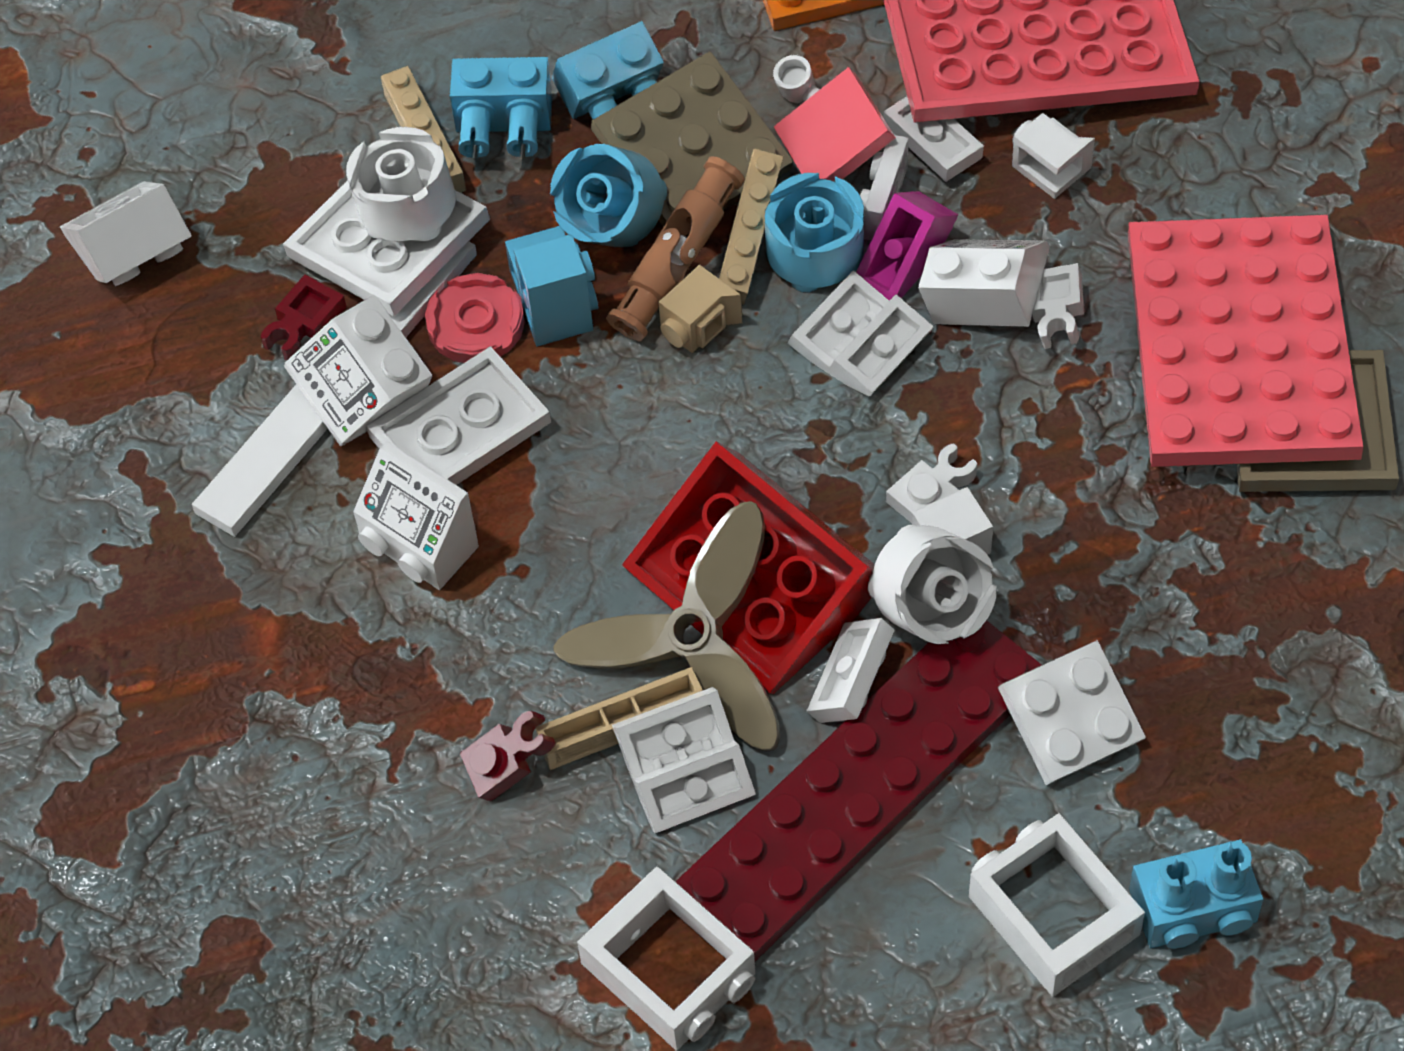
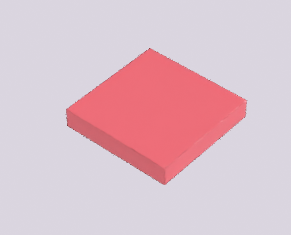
(835, 129)

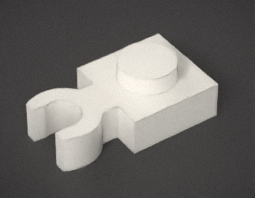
(1058, 301)
(926, 485)

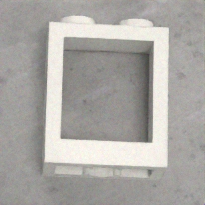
(629, 921)
(1085, 949)

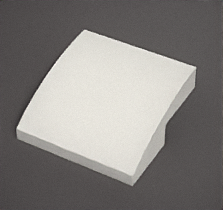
(860, 334)
(683, 760)

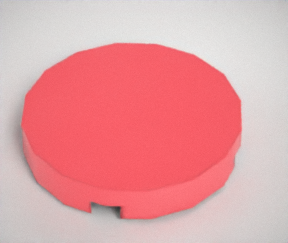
(474, 315)

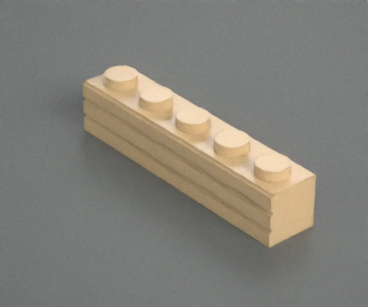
(413, 111)
(750, 221)
(591, 727)

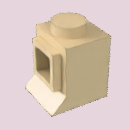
(698, 310)

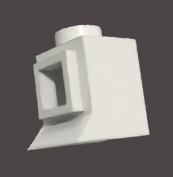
(1051, 154)

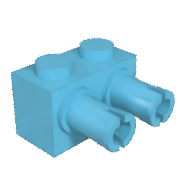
(607, 71)
(498, 98)
(1197, 894)

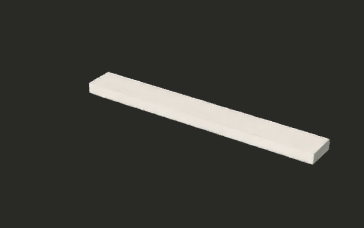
(292, 431)

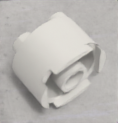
(401, 185)
(933, 584)

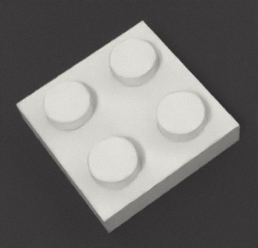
(1071, 712)

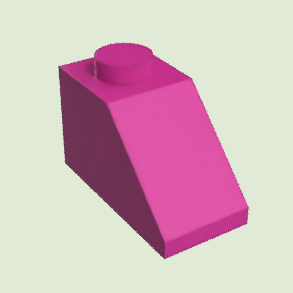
(903, 242)

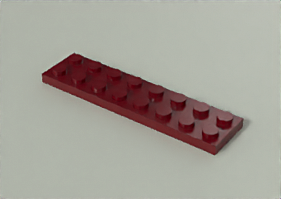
(856, 786)

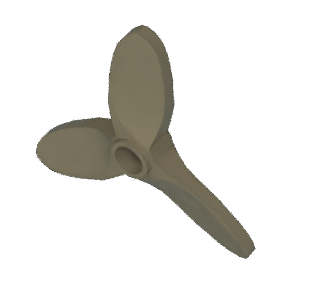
(711, 595)

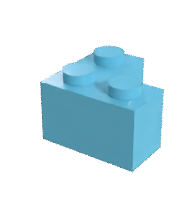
(553, 284)

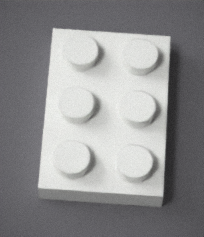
(464, 418)

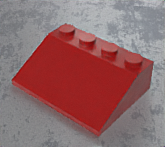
(804, 577)

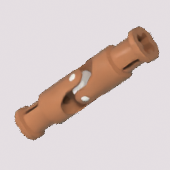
(672, 252)

